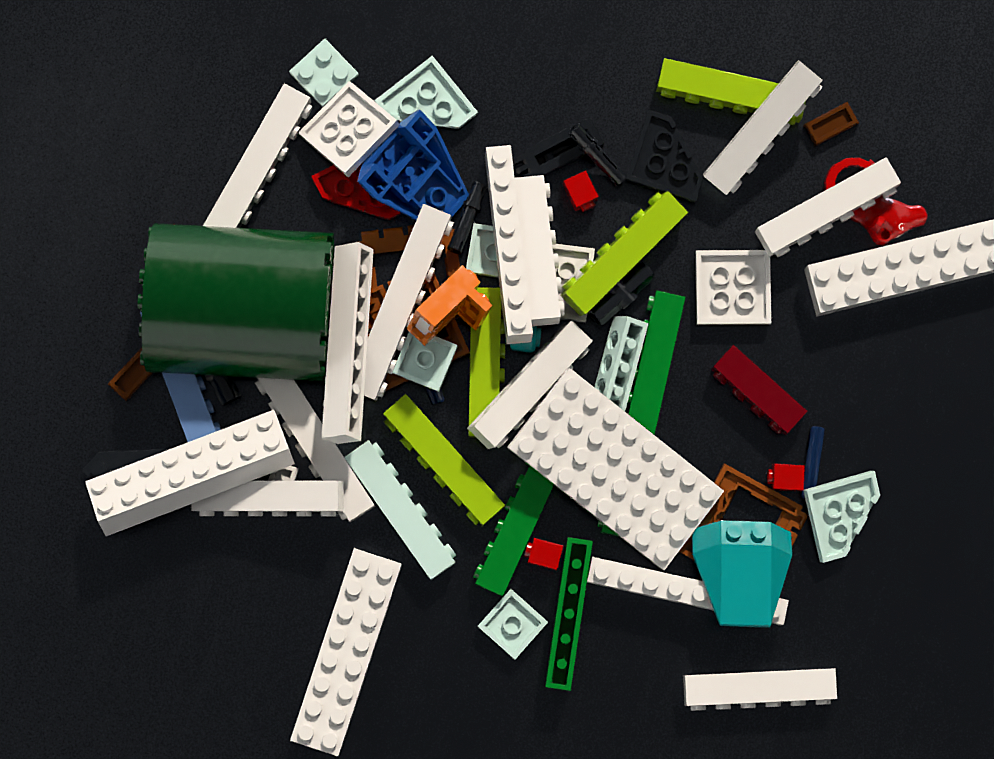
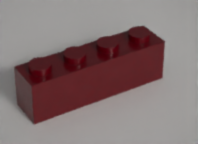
(758, 390)

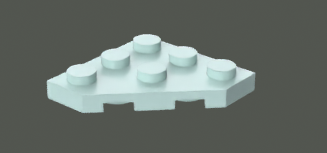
(433, 93)
(839, 512)

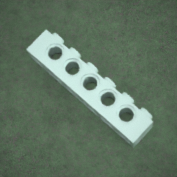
(621, 359)

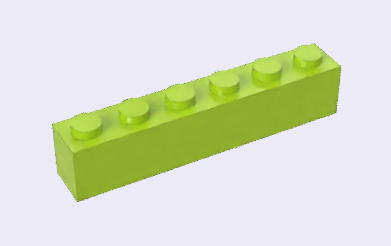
(714, 87)
(623, 253)
(485, 357)
(444, 460)

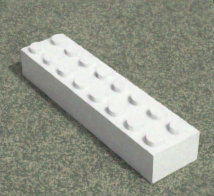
(901, 268)
(189, 473)
(346, 652)

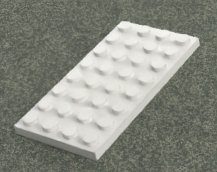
(615, 469)

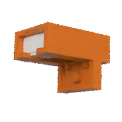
(453, 297)

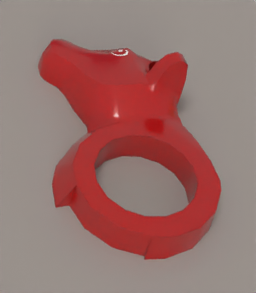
(888, 216)

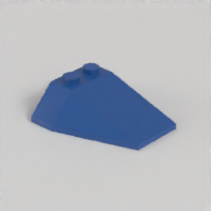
(414, 170)

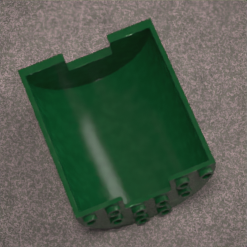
(236, 302)

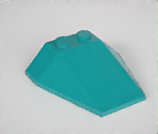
(742, 569)

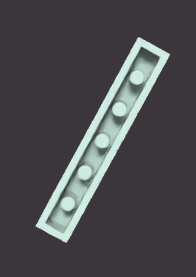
(400, 510)

